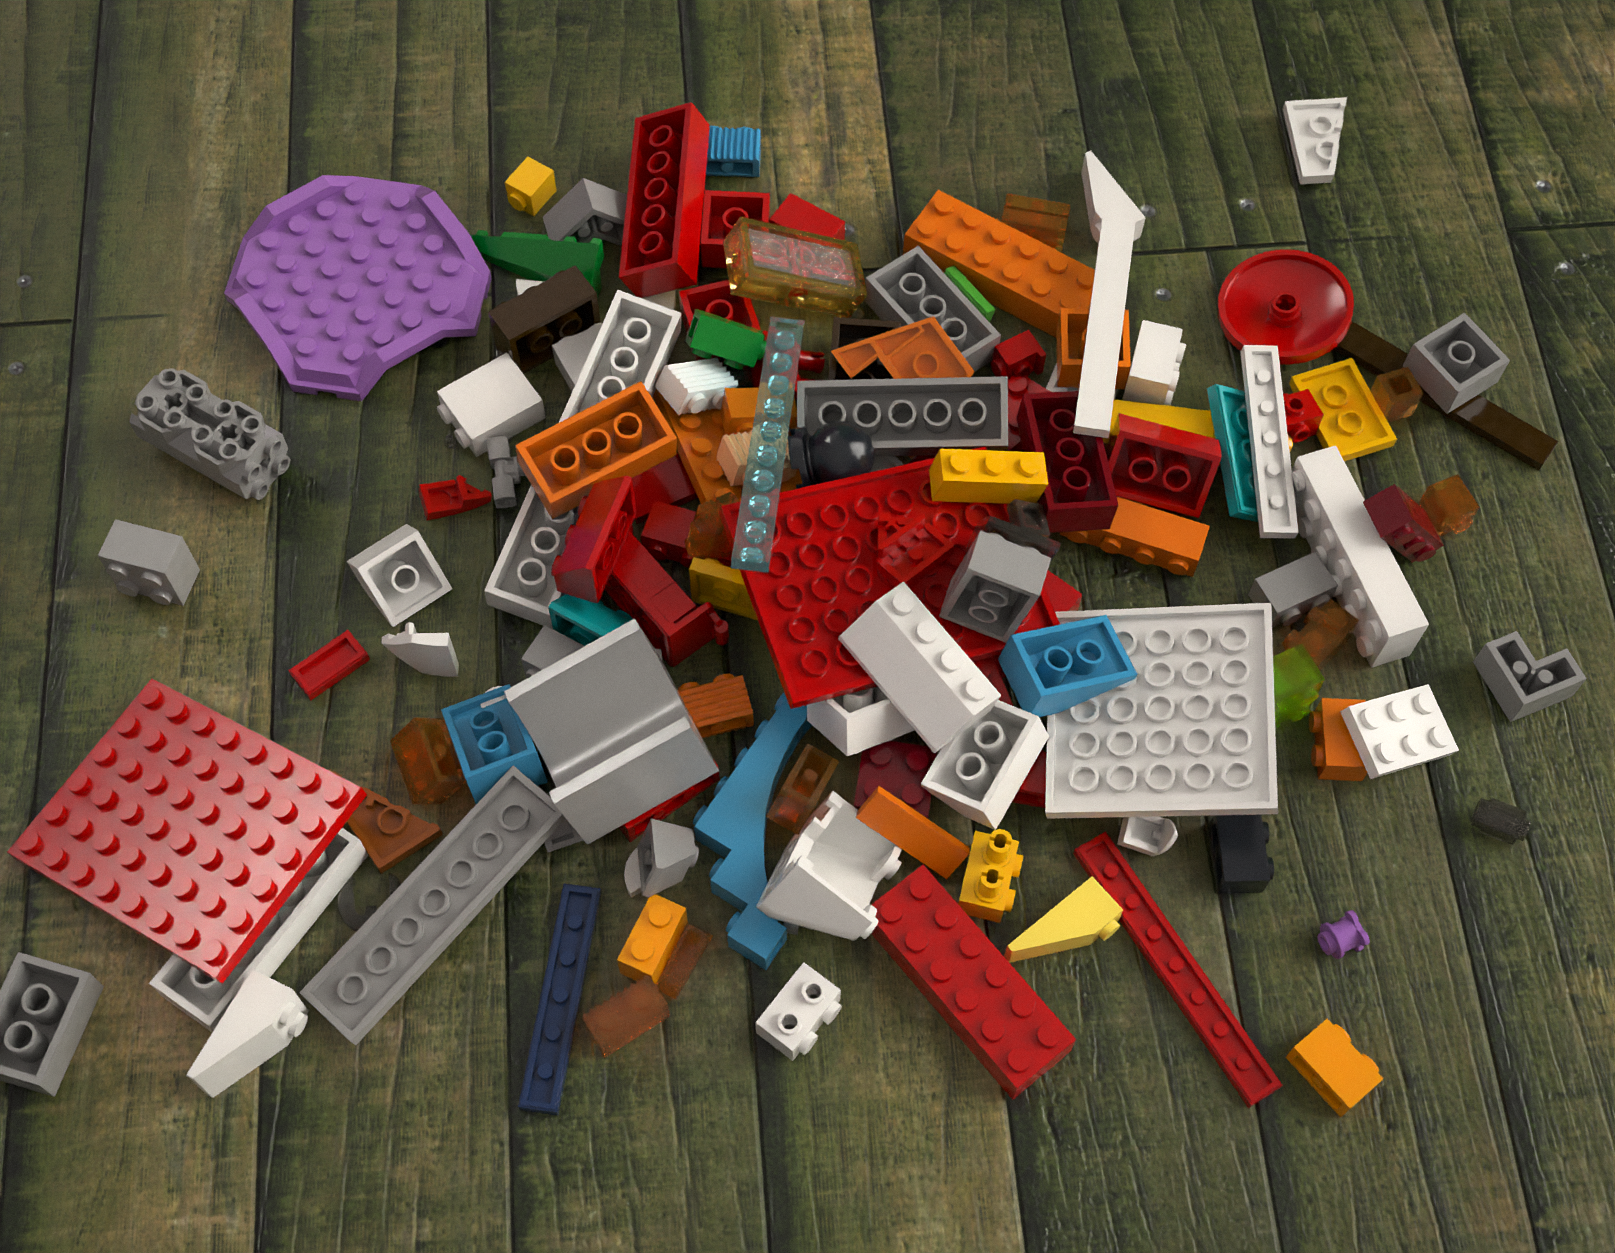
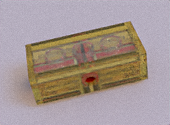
(794, 268)

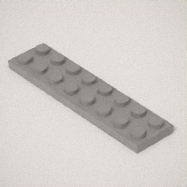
(433, 905)

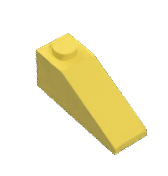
(1071, 924)

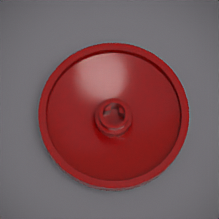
(1287, 303)

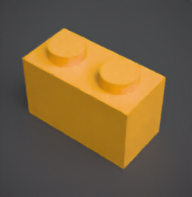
(652, 939)
(1334, 1067)

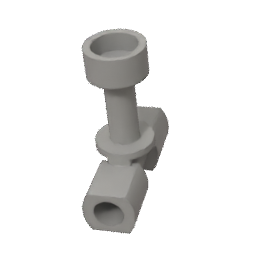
(506, 472)

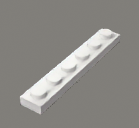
(1269, 442)

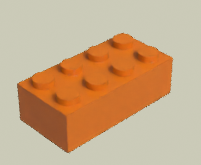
(596, 445)

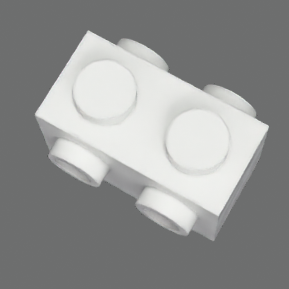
(799, 1012)

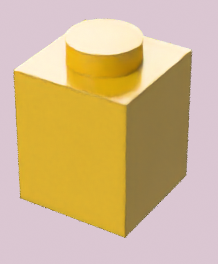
(530, 186)

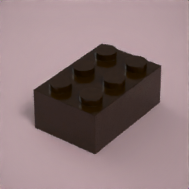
(543, 316)

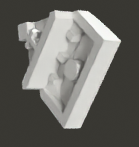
(424, 651)

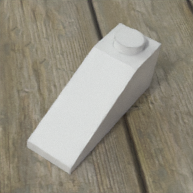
(1106, 197)

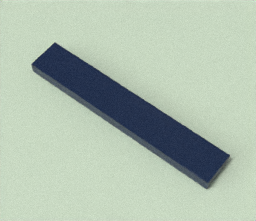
(560, 1000)

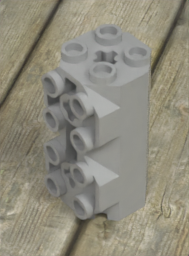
(209, 433)

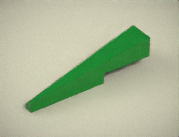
(540, 257)

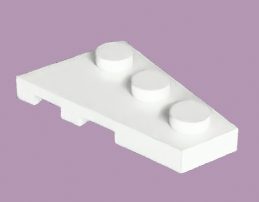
(1314, 136)

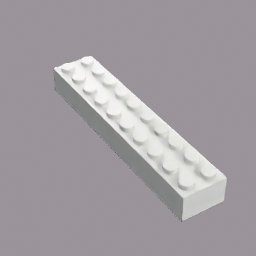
(627, 350)

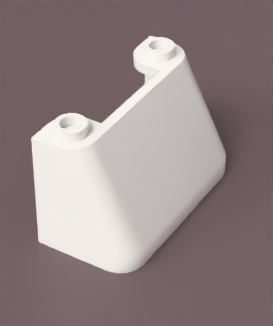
(831, 873)

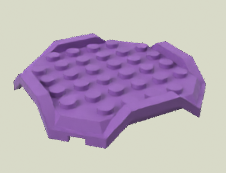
(356, 280)

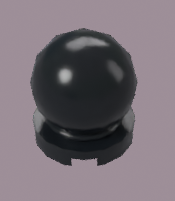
(831, 452)

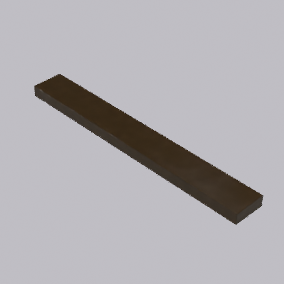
(1476, 414)

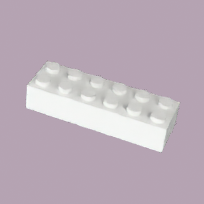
(1356, 556)
(208, 999)

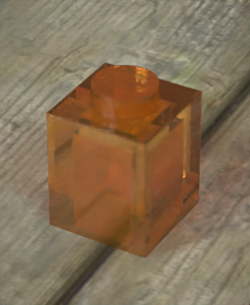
(1397, 394)
(1449, 505)

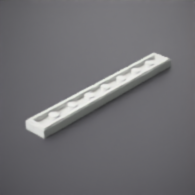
(1104, 327)

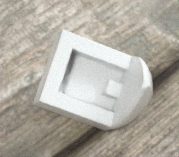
(1147, 834)

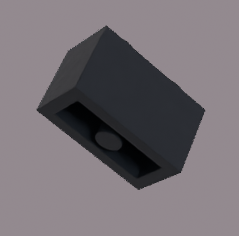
(1241, 853)

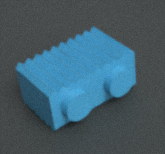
(734, 152)

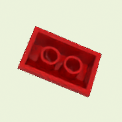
(596, 539)

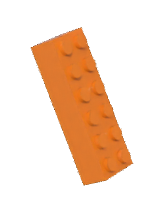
(1001, 262)

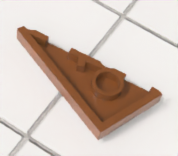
(389, 830)

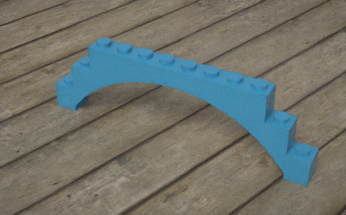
(737, 830)

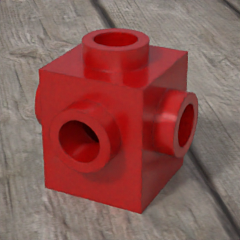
(1302, 415)

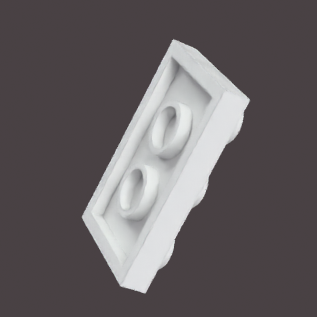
(1399, 731)

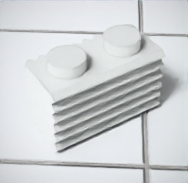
(695, 385)

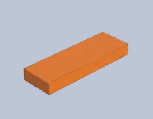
(912, 832)

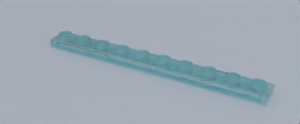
(768, 447)

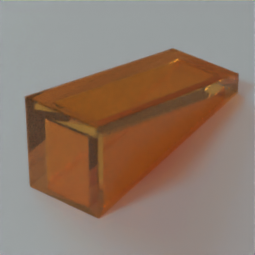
(683, 960)

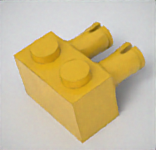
(988, 875)

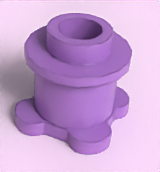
(1342, 936)

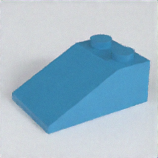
(1065, 664)
(491, 742)

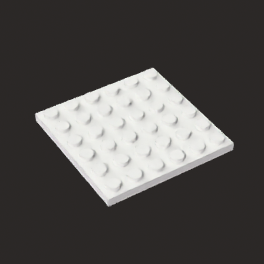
(1183, 733)

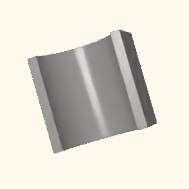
(611, 731)

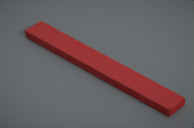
(1179, 972)

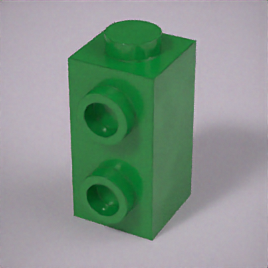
(726, 339)

